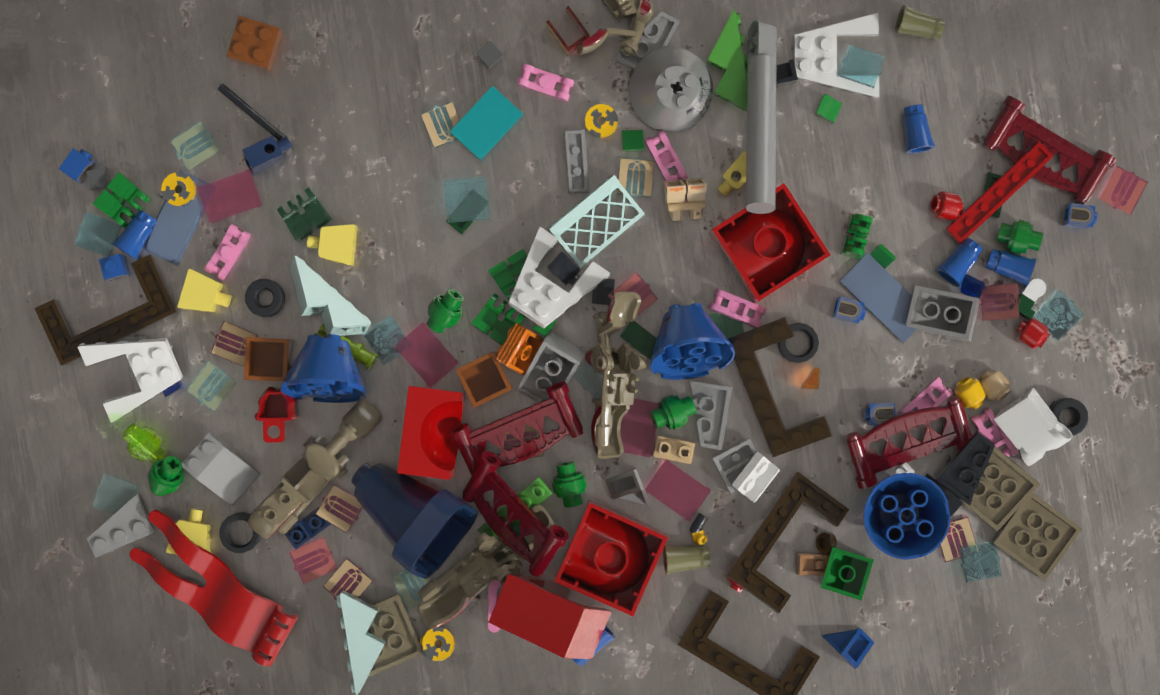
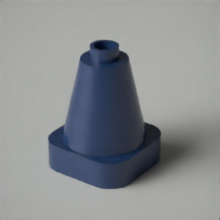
(413, 517)

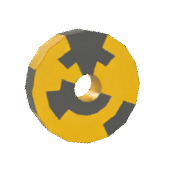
(601, 111)
(188, 189)
(446, 644)

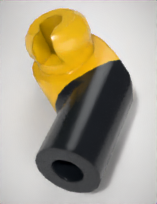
(696, 530)

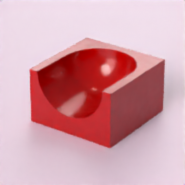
(770, 246)
(425, 439)
(611, 558)
(548, 619)

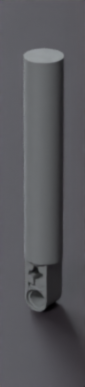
(761, 119)

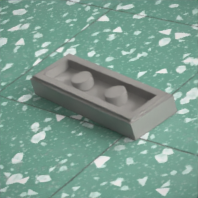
(576, 161)

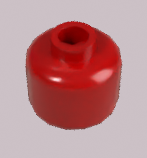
(947, 205)
(1033, 333)

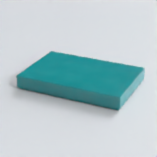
(486, 123)

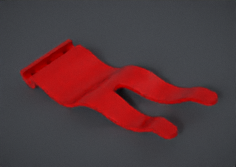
(223, 603)

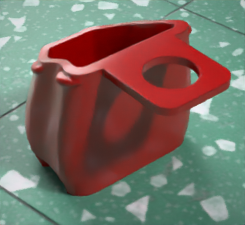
(275, 409)

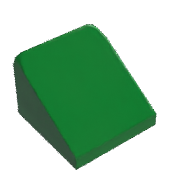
(828, 108)
(632, 140)
(882, 255)
(544, 331)

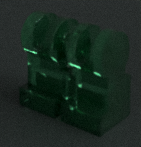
(301, 224)

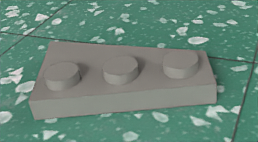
(711, 412)

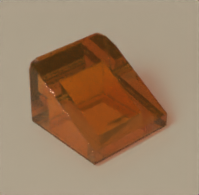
(812, 380)

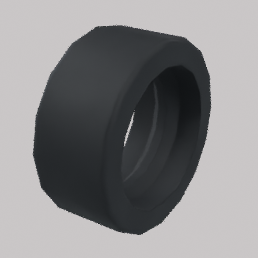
(813, 346)
(227, 543)

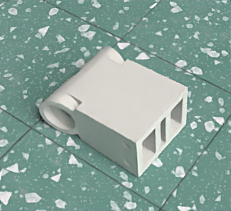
(1032, 426)

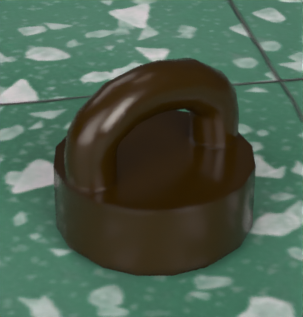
(825, 542)

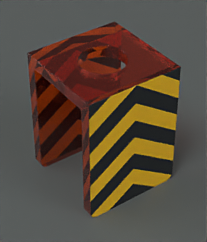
(569, 50)

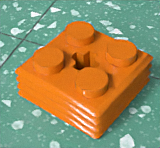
(519, 348)

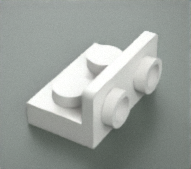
(756, 477)

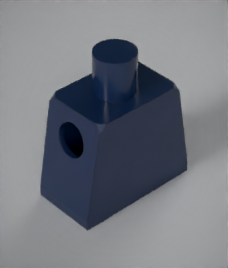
(257, 158)

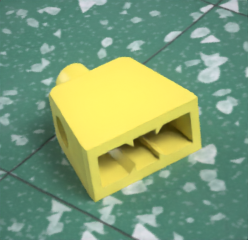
(729, 183)
(335, 243)
(202, 293)
(195, 530)

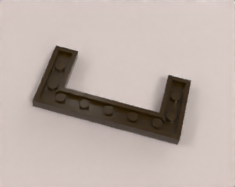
(156, 309)
(777, 436)
(745, 568)
(697, 642)

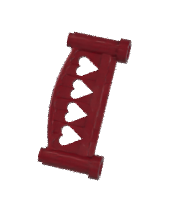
(1090, 168)
(556, 407)
(868, 463)
(545, 540)

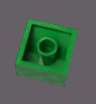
(847, 573)

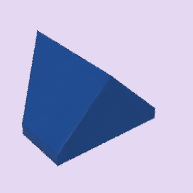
(851, 645)

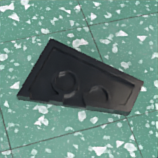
(966, 468)

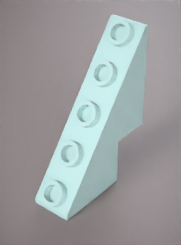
(320, 298)
(362, 646)

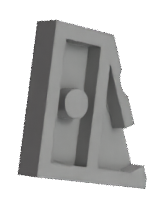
(733, 461)

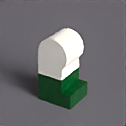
(1029, 295)

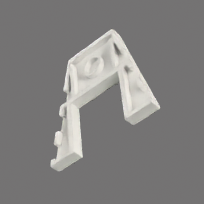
(817, 54)
(541, 298)
(151, 364)

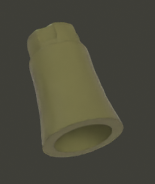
(919, 24)
(685, 558)

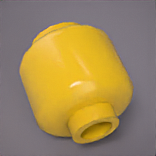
(970, 392)

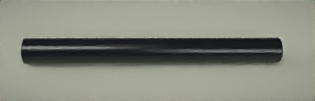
(251, 112)

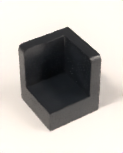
(786, 74)
(601, 292)

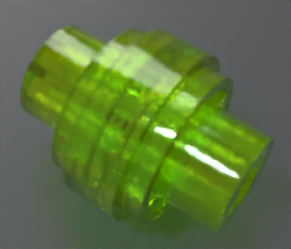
(143, 443)

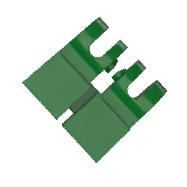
(122, 190)
(859, 227)
(504, 274)
(487, 320)

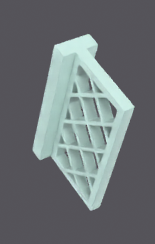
(583, 207)

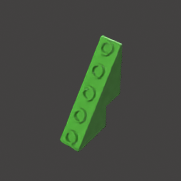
(729, 58)
(531, 495)

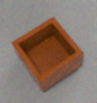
(254, 44)
(267, 358)
(484, 379)

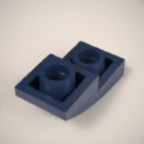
(306, 529)

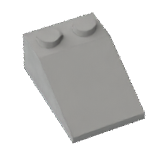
(943, 313)
(552, 364)
(220, 468)

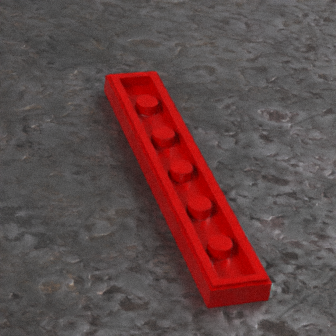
(999, 192)

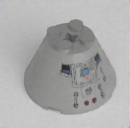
(654, 98)

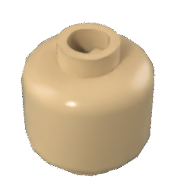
(995, 385)

